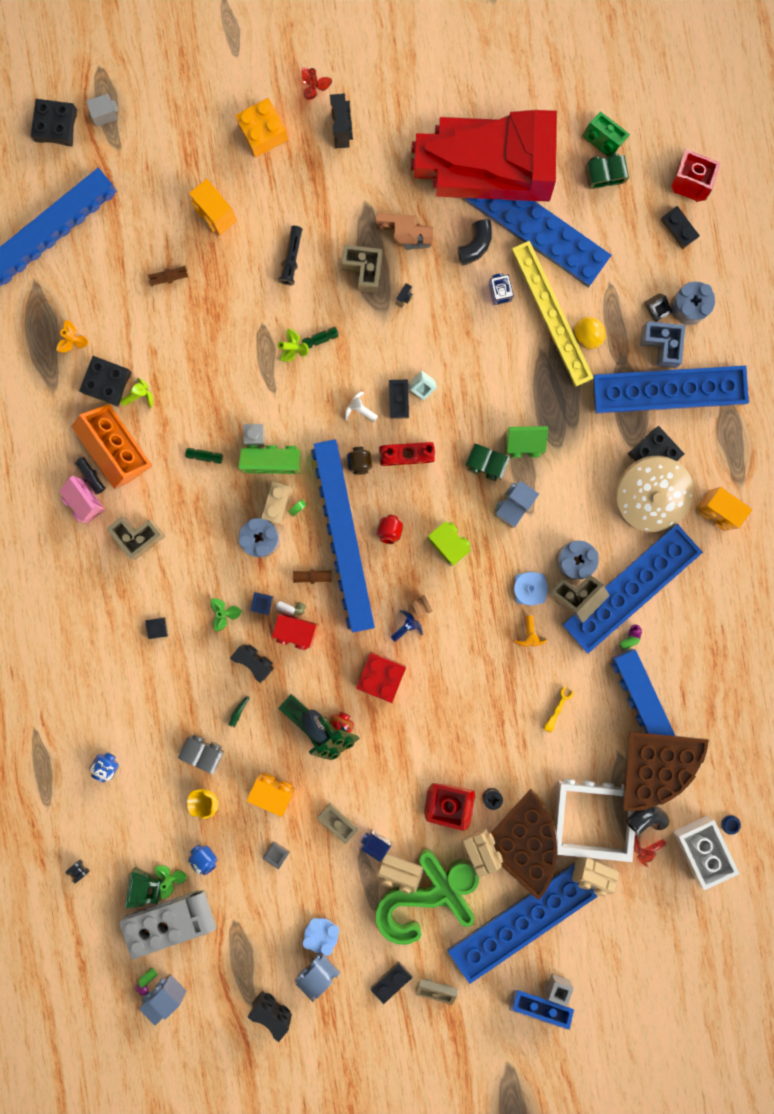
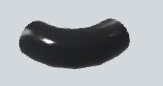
(478, 245)
(642, 819)

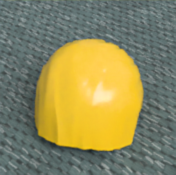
(590, 332)
(202, 803)

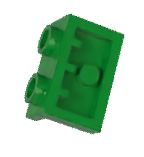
(605, 134)

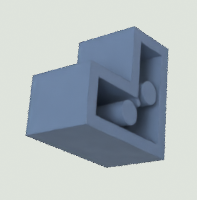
(668, 339)
(518, 501)
(162, 1000)

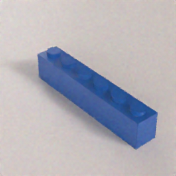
(641, 693)

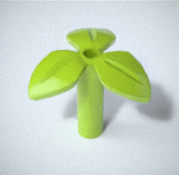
(290, 348)
(137, 391)

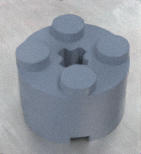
(700, 295)
(248, 539)
(587, 556)
(317, 978)

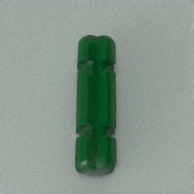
(321, 337)
(203, 455)

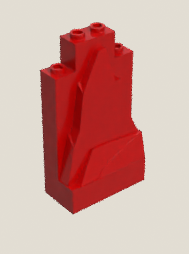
(490, 156)

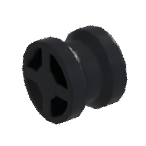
(491, 795)
(77, 871)

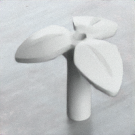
(356, 404)

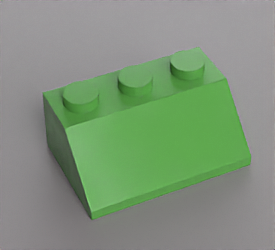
(270, 460)

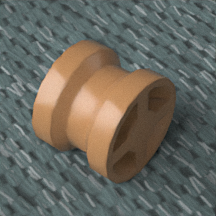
(421, 606)

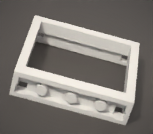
(583, 850)

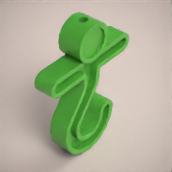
(445, 891)

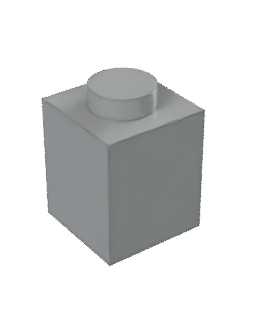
(103, 109)
(254, 434)
(559, 990)

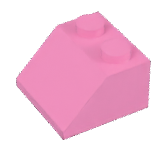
(81, 499)

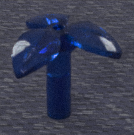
(410, 624)

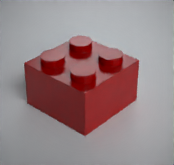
(294, 631)
(381, 677)

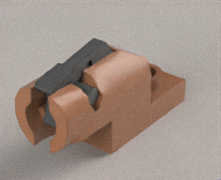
(405, 232)

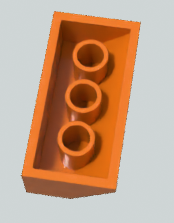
(111, 445)

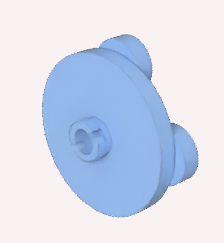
(530, 588)
(321, 936)

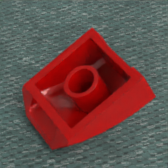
(695, 176)
(449, 806)

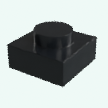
(405, 295)
(156, 628)

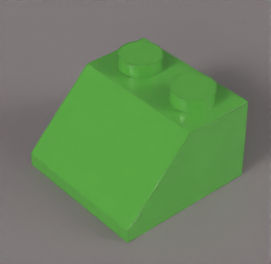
(526, 441)

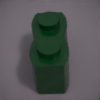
(606, 171)
(487, 462)

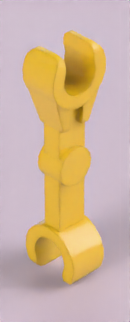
(550, 724)

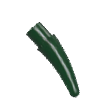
(234, 718)

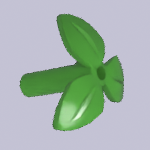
(219, 607)
(166, 886)

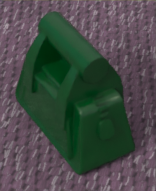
(138, 889)

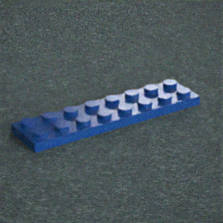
(547, 236)
(670, 389)
(635, 587)
(519, 926)

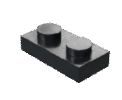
(680, 227)
(399, 399)
(391, 982)

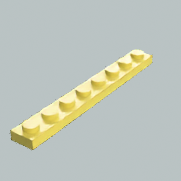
(552, 314)

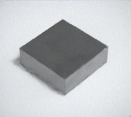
(276, 855)

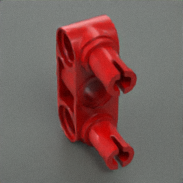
(421, 453)

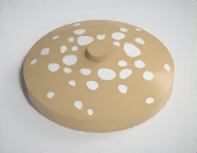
(654, 493)

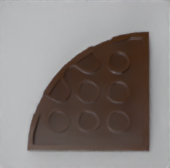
(659, 768)
(528, 844)

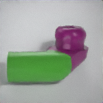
(633, 637)
(141, 986)

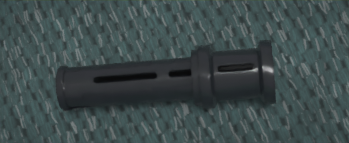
(289, 264)

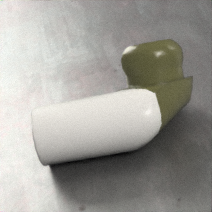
(289, 610)

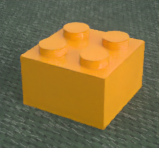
(261, 127)
(212, 207)
(723, 509)
(271, 794)

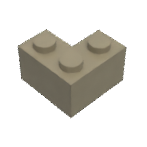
(365, 261)
(135, 541)
(581, 600)

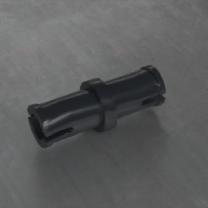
(90, 475)

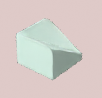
(422, 385)

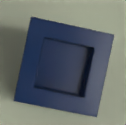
(261, 603)

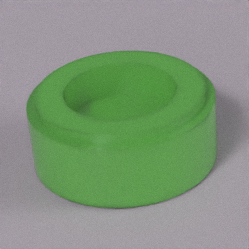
(297, 507)

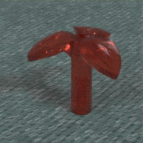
(310, 77)
(648, 853)

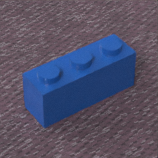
(541, 1009)

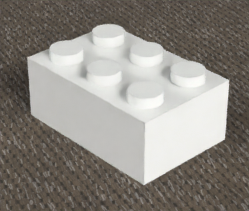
(706, 852)

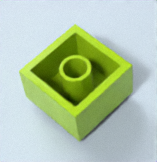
(449, 543)

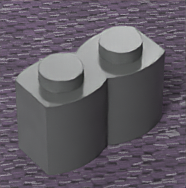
(201, 754)

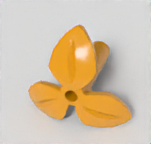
(68, 332)
(532, 639)

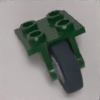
(326, 740)

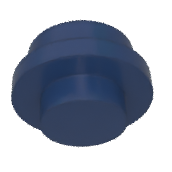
(730, 824)

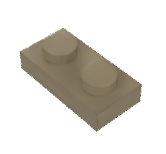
(337, 823)
(438, 992)

